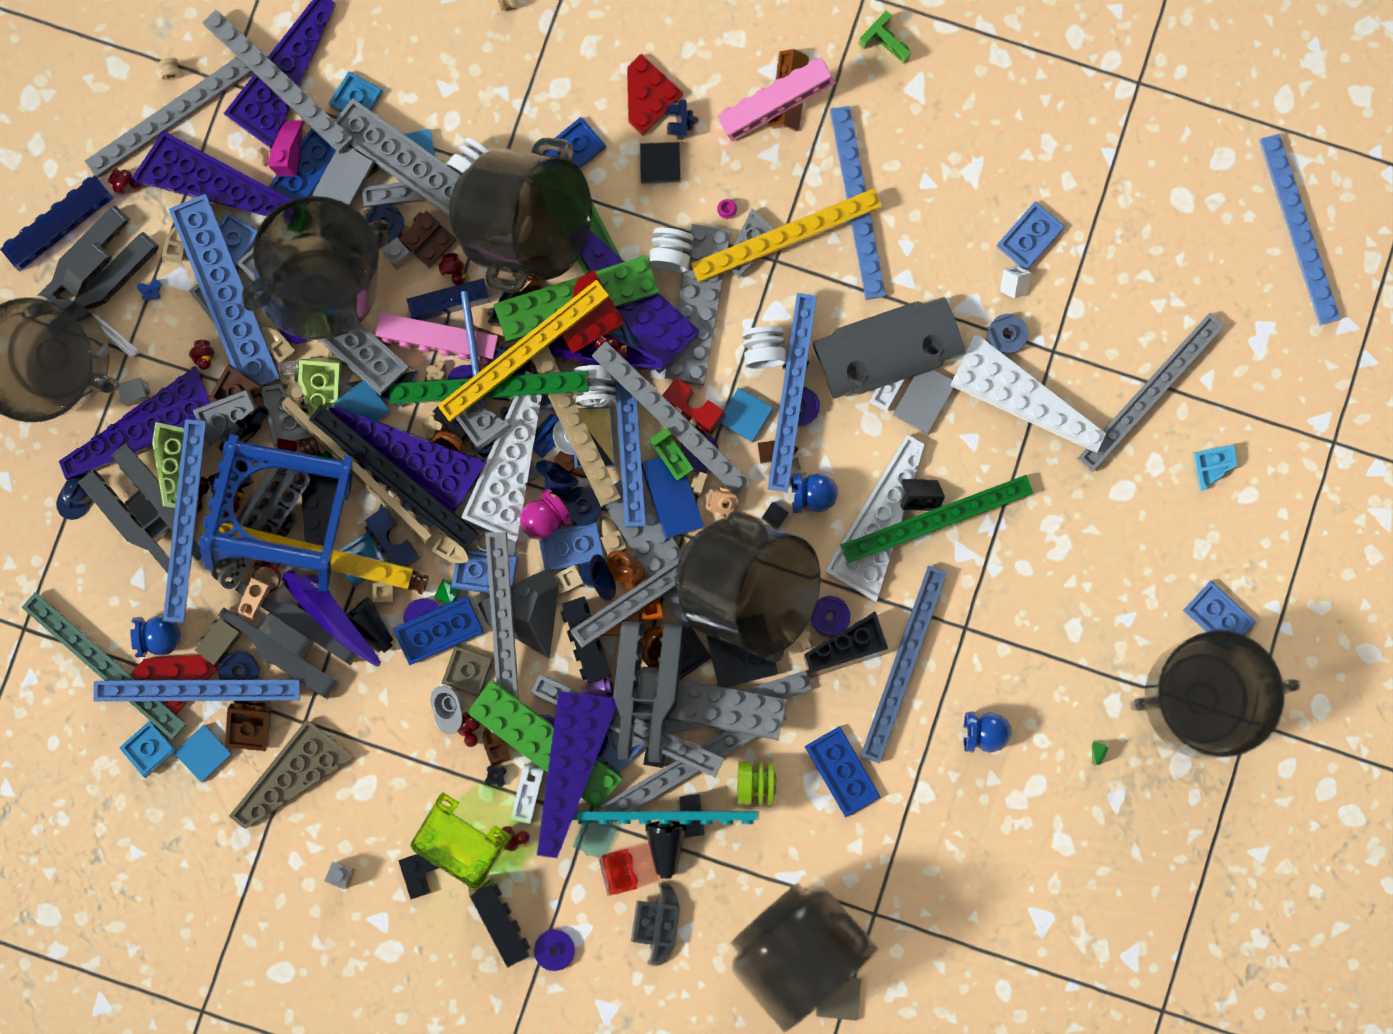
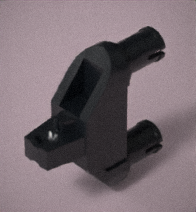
(245, 428)

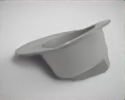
(447, 709)

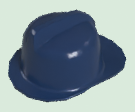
(556, 478)
(73, 500)
(597, 575)

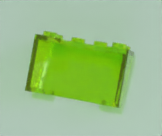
(458, 845)

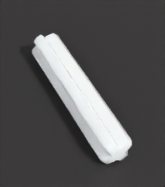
(117, 339)

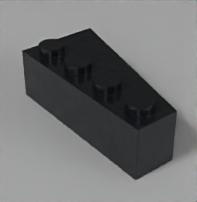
(317, 507)
(854, 645)
(591, 655)
(499, 923)

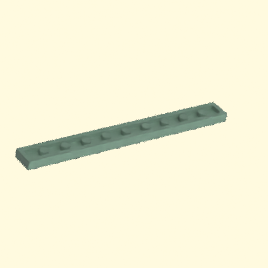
(99, 661)

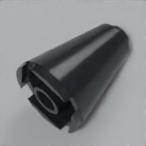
(370, 625)
(665, 846)

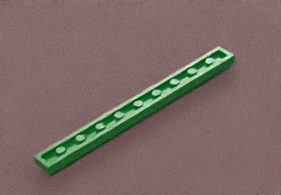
(511, 387)
(936, 519)

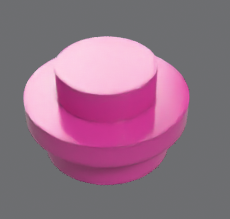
(726, 208)

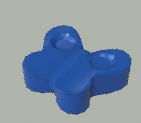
(150, 291)

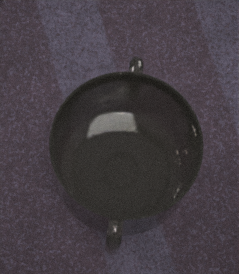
(522, 213)
(316, 267)
(50, 358)
(748, 584)
(1214, 695)
(799, 953)

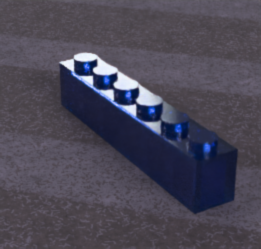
(56, 223)

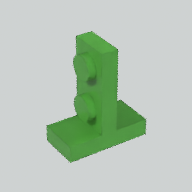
(885, 37)
(671, 454)

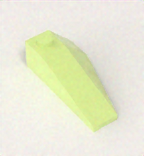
(320, 381)
(167, 451)

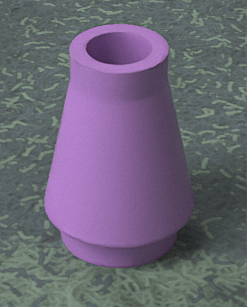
(599, 688)

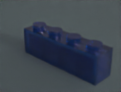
(447, 300)

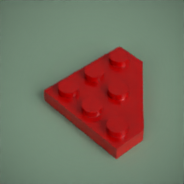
(648, 94)
(596, 323)
(174, 668)

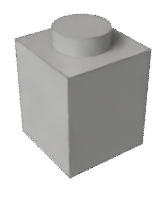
(396, 253)
(134, 391)
(339, 875)

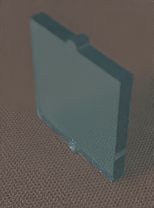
(595, 838)

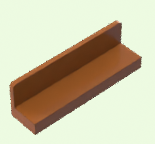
(787, 62)

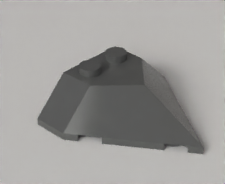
(533, 610)

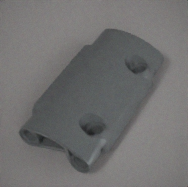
(889, 347)

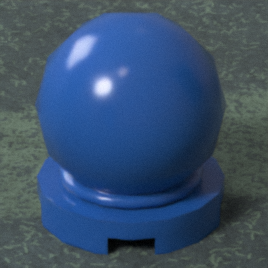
(814, 492)
(154, 636)
(988, 732)

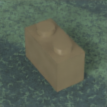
(217, 641)

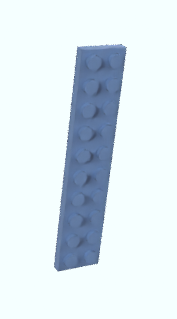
(223, 289)

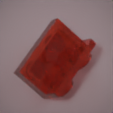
(618, 872)

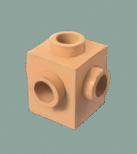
(721, 501)

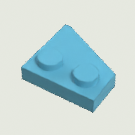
(1213, 464)

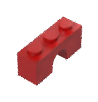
(706, 417)

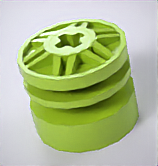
(755, 783)

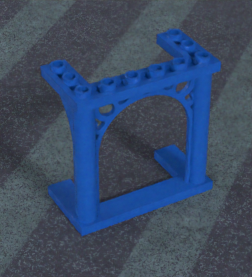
(219, 545)

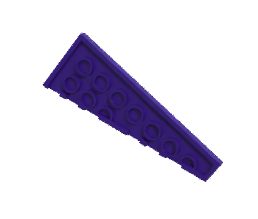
(257, 106)
(190, 172)
(653, 320)
(137, 427)
(437, 468)
(576, 741)

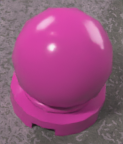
(541, 517)

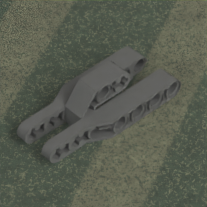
(89, 258)
(145, 504)
(264, 517)
(284, 644)
(657, 685)

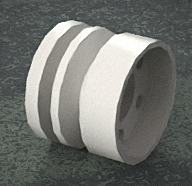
(470, 154)
(670, 250)
(764, 350)
(599, 393)

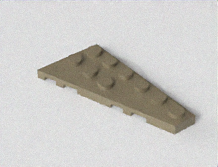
(298, 766)

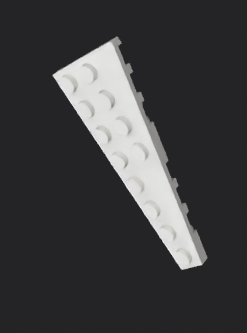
(1002, 383)
(503, 480)
(879, 512)

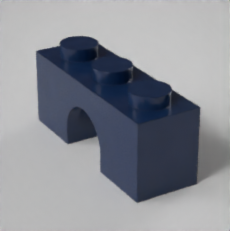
(380, 525)

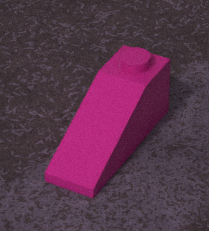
(286, 149)

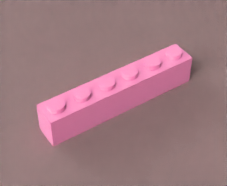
(776, 99)
(434, 337)

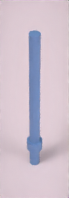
(471, 337)

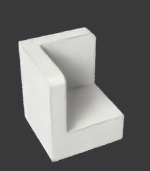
(1015, 281)

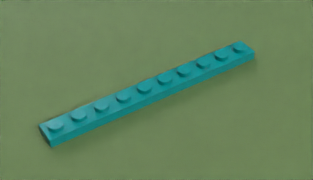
(666, 817)

